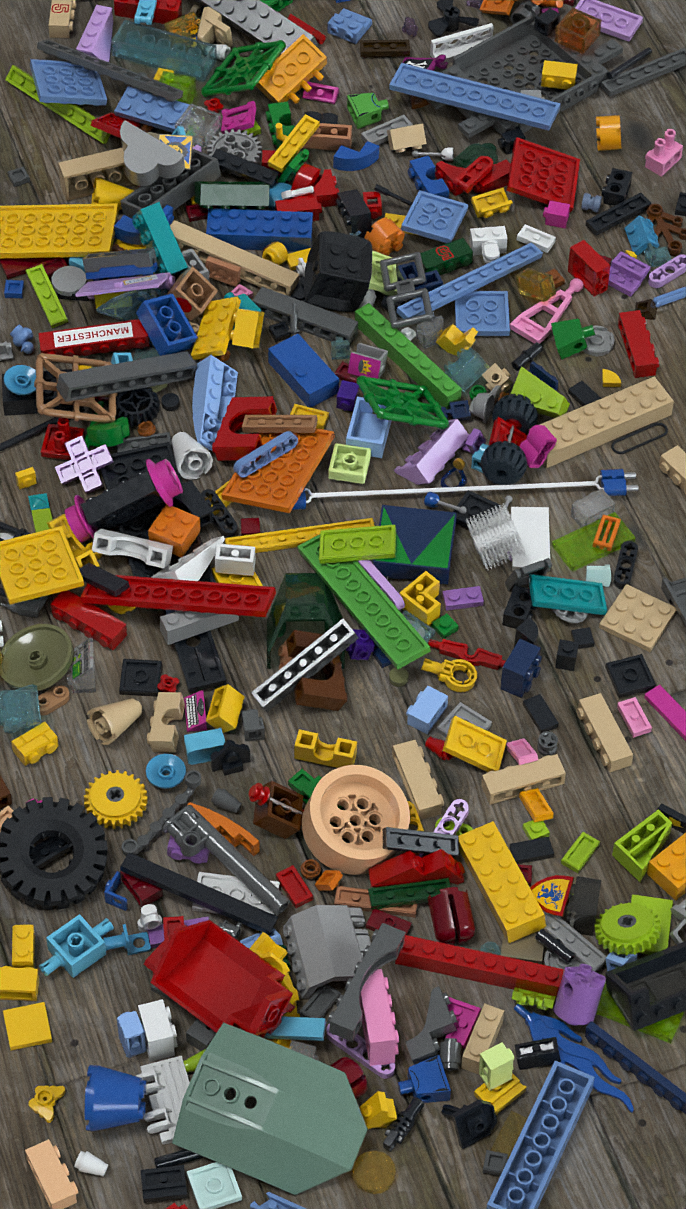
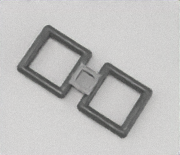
(406, 290)

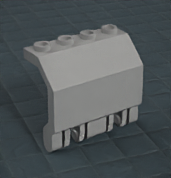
(325, 945)

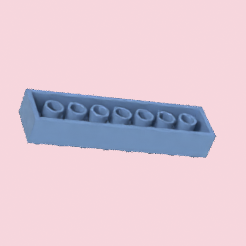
(542, 1139)

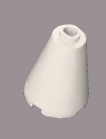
(190, 456)

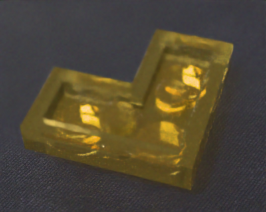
(183, 25)

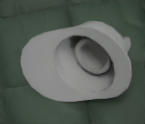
(483, 403)

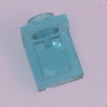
(656, 256)

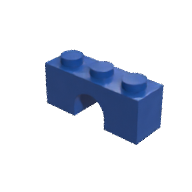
(422, 172)

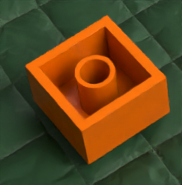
(175, 529)

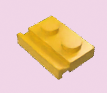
(502, 1095)

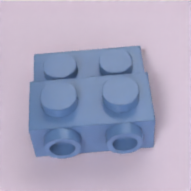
(348, 25)

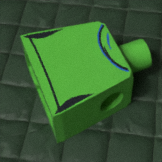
(365, 109)

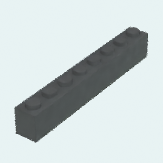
(126, 376)

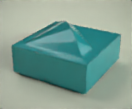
(38, 501)

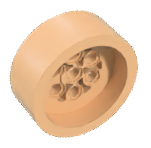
(351, 787)

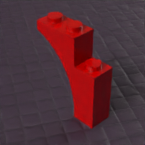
(495, 179)
(323, 196)
(413, 868)

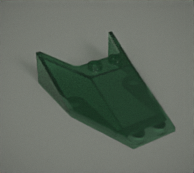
(301, 599)

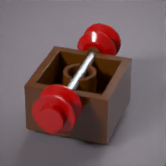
(277, 808)

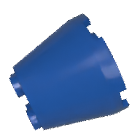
(113, 1098)

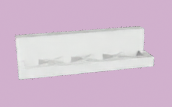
(462, 44)

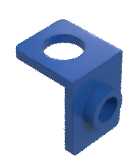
(110, 888)

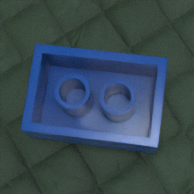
(166, 325)

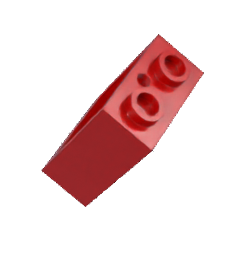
(589, 267)

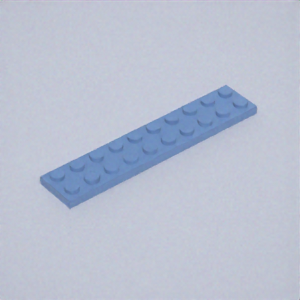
(475, 96)

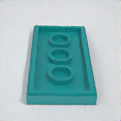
(567, 594)

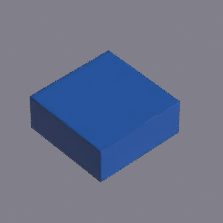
(14, 289)

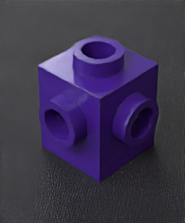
(362, 647)

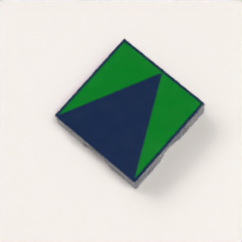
(422, 543)

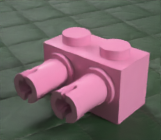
(665, 154)

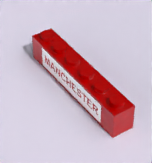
(94, 339)

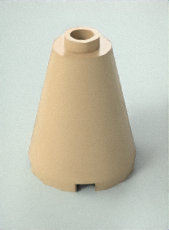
(113, 719)

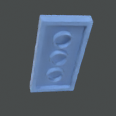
(150, 109)

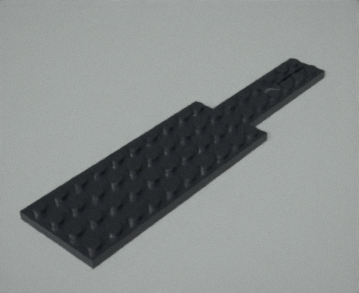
(125, 467)

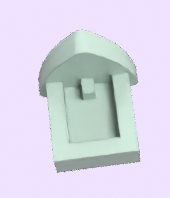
(599, 574)

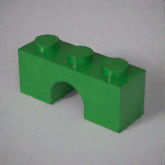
(281, 114)

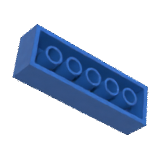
(261, 227)

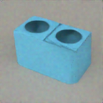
(202, 744)

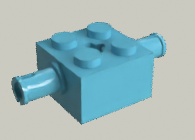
(76, 946)

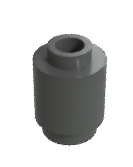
(450, 1054)

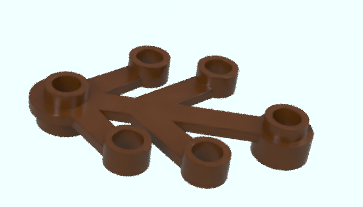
(656, 213)

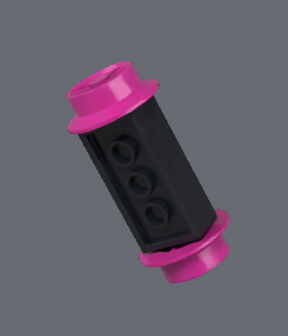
(124, 501)

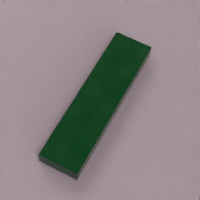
(405, 893)

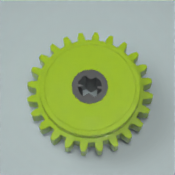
(627, 928)

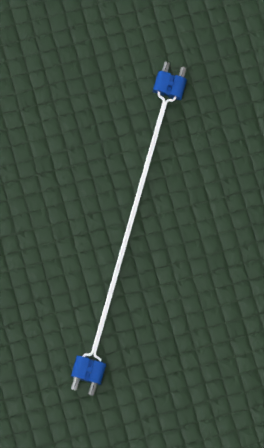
(612, 482)

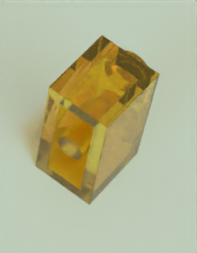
(535, 284)

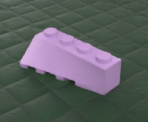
(98, 34)
(433, 454)

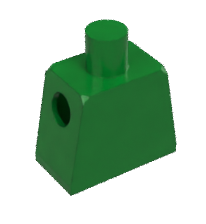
(571, 336)

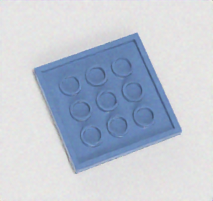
(67, 83)

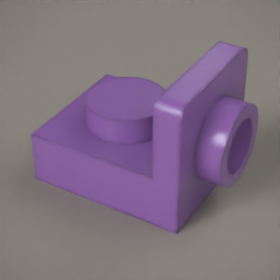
(474, 441)

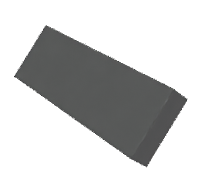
(139, 442)

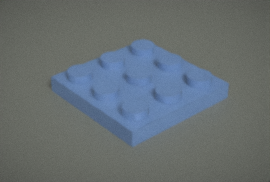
(434, 217)
(484, 311)

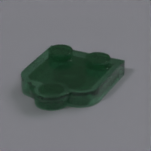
(473, 152)

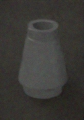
(226, 801)

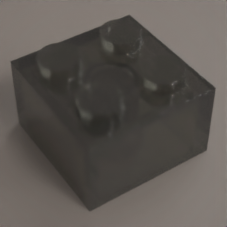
(583, 905)

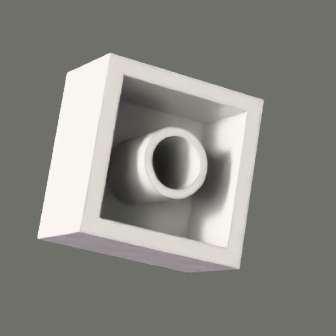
(158, 1030)

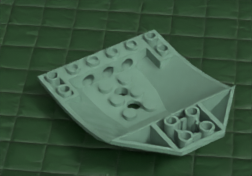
(303, 1119)

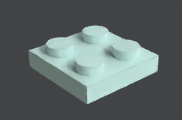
(214, 1186)

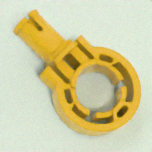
(445, 673)

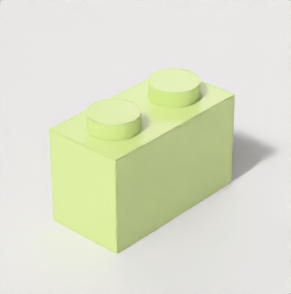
(496, 1066)

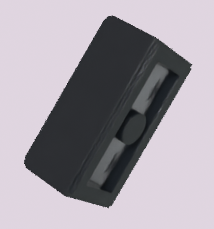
(537, 1053)

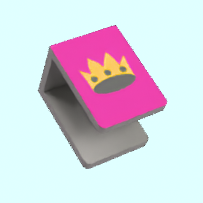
(368, 361)

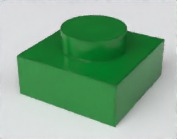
(445, 626)
(300, 780)

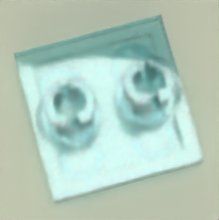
(20, 709)

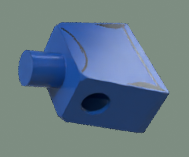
(427, 1081)

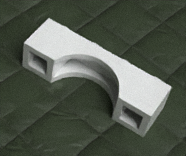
(116, 543)

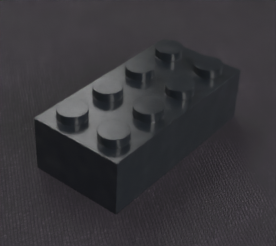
(26, 404)

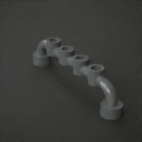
(192, 780)

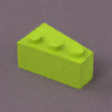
(543, 397)
(642, 844)

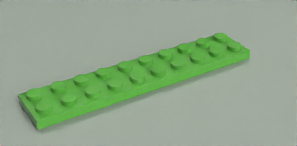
(368, 606)

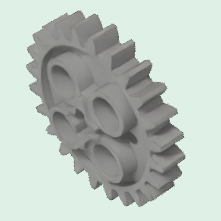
(237, 144)

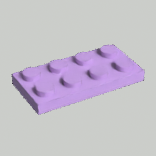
(614, 20)

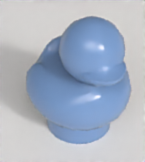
(21, 337)

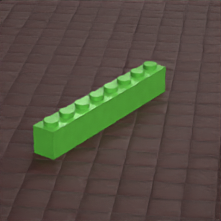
(407, 355)

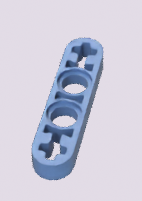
(247, 464)

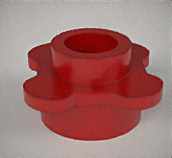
(214, 105)
(171, 687)

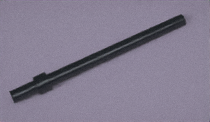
(33, 431)

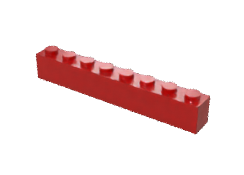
(479, 966)

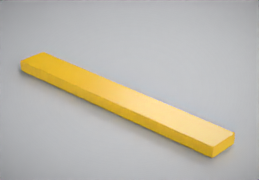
(291, 537)

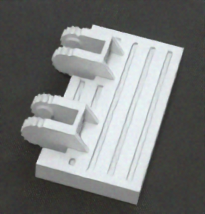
(171, 1085)

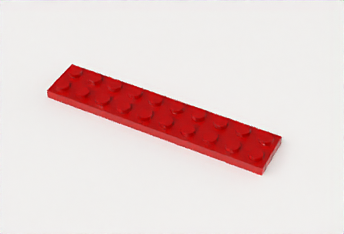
(187, 596)

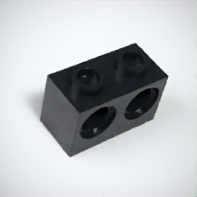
(617, 186)
(518, 607)

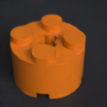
(385, 236)

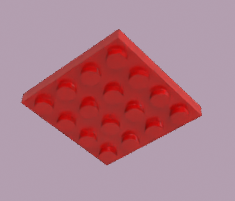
(542, 173)

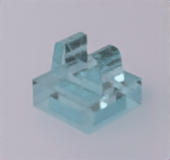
(340, 349)

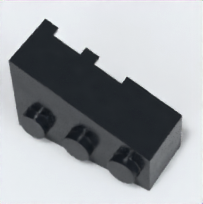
(354, 212)

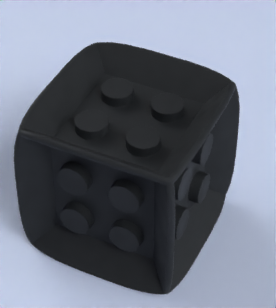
(338, 271)

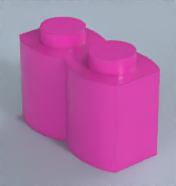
(538, 445)

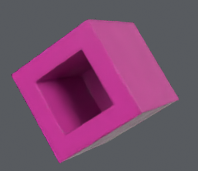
(556, 214)

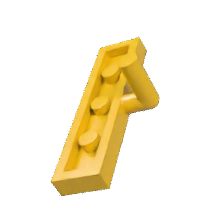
(293, 142)

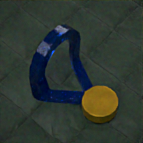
(458, 464)

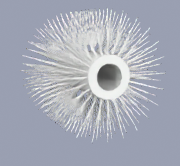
(495, 536)

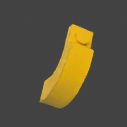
(81, 554)

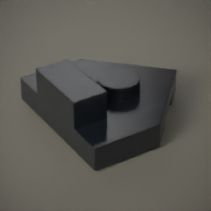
(230, 758)

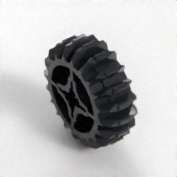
(146, 404)

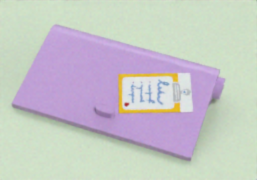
(159, 281)

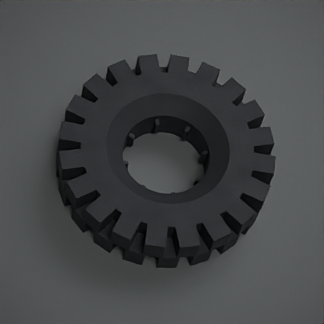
(58, 821)

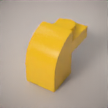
(453, 339)

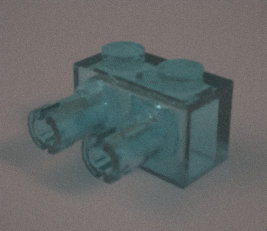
(466, 368)

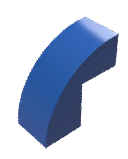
(351, 160)

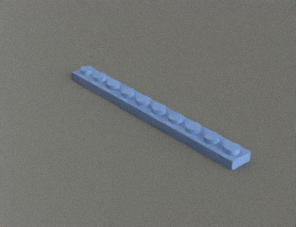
(472, 280)

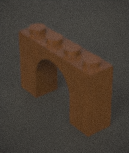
(322, 694)

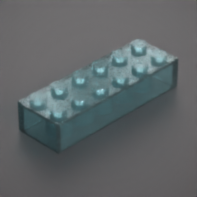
(164, 50)

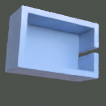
(368, 430)

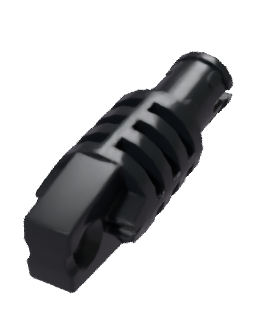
(403, 1124)

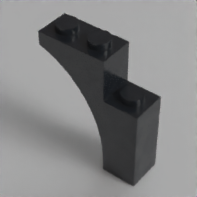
(193, 503)

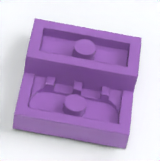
(627, 273)

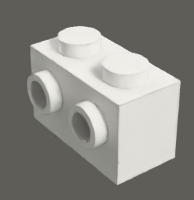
(235, 559)

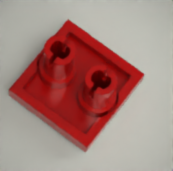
(57, 436)

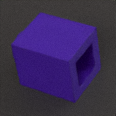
(347, 395)

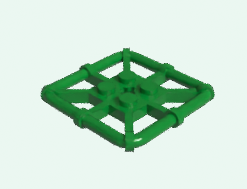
(243, 68)
(400, 405)

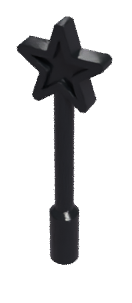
(385, 191)

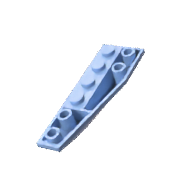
(212, 393)

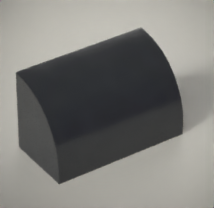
(527, 631)

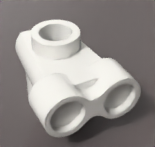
(149, 918)

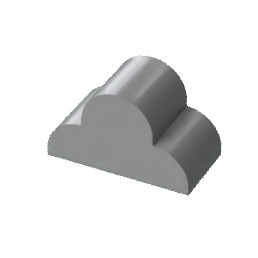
(148, 157)

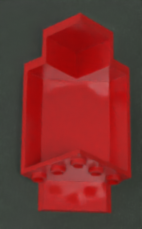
(219, 979)

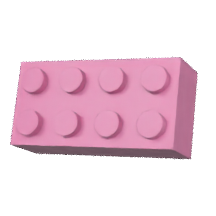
(378, 1020)

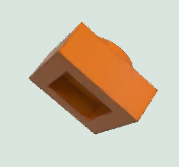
(328, 880)

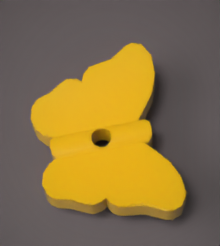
(50, 1095)

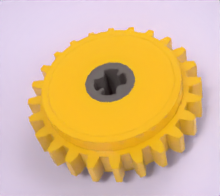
(116, 799)

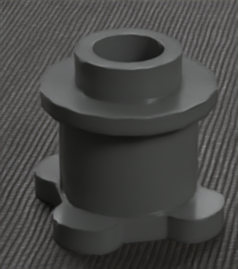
(231, 929)

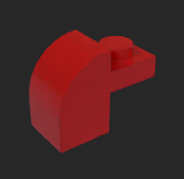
(306, 176)

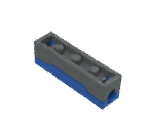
(120, 263)

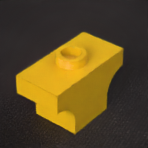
(378, 1111)

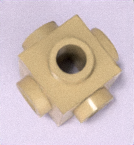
(496, 376)

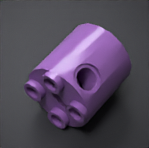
(579, 995)

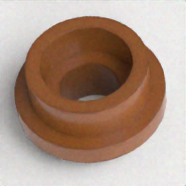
(146, 429)
(310, 864)

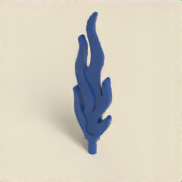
(572, 1053)

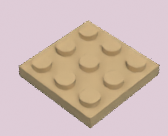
(638, 618)

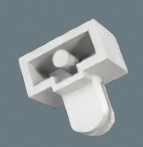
(488, 242)

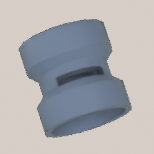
(592, 203)

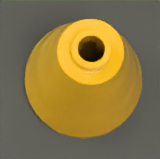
(108, 192)

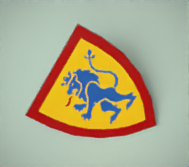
(553, 893)

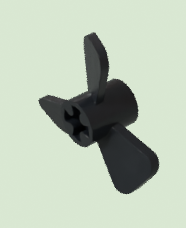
(450, 19)

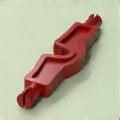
(460, 650)

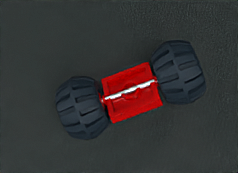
(504, 459)

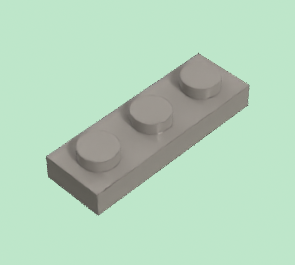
(379, 133)

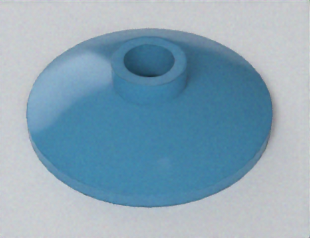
(16, 376)
(162, 765)

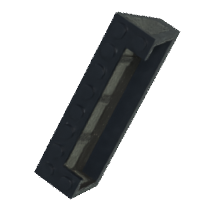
(650, 987)

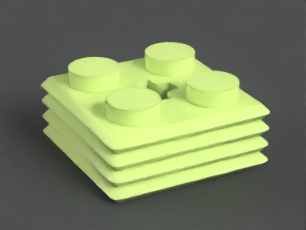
(349, 463)

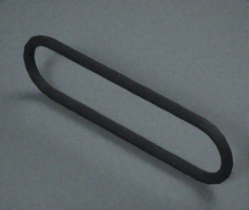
(648, 441)

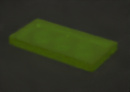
(577, 547)

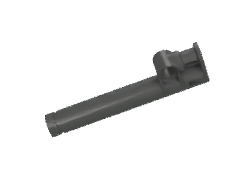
(193, 828)

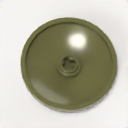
(36, 657)

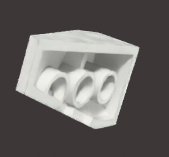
(192, 565)

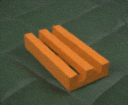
(603, 544)

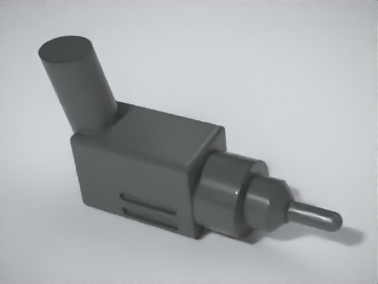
(27, 608)

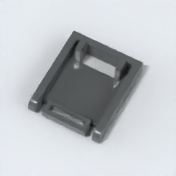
(520, 576)

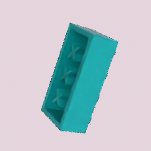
(157, 234)

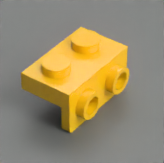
(490, 203)

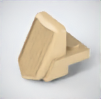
(213, 29)

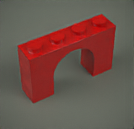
(235, 446)

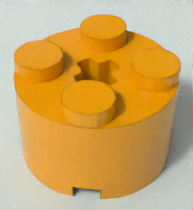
(608, 133)

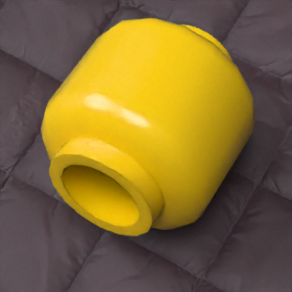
(275, 253)

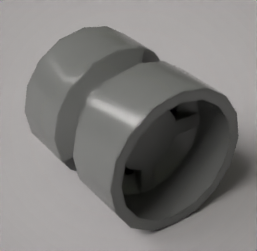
(525, 10)

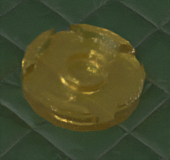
(374, 1172)

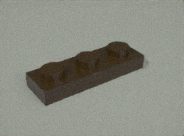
(384, 48)

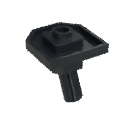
(471, 1121)

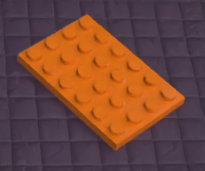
(283, 479)

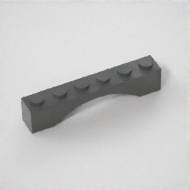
(384, 948)

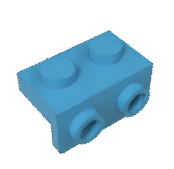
(640, 233)

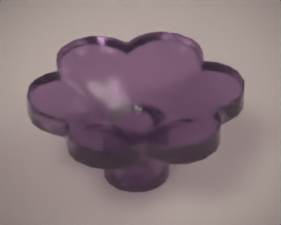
(410, 27)

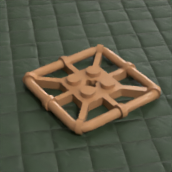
(40, 384)

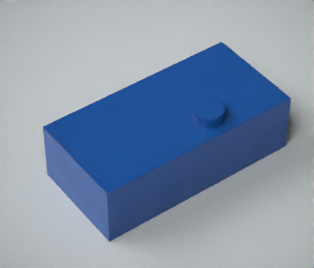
(303, 370)

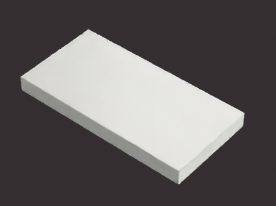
(534, 534)
(231, 886)

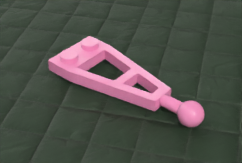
(532, 330)

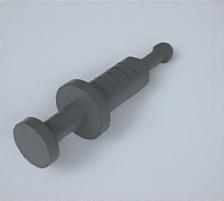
(293, 319)

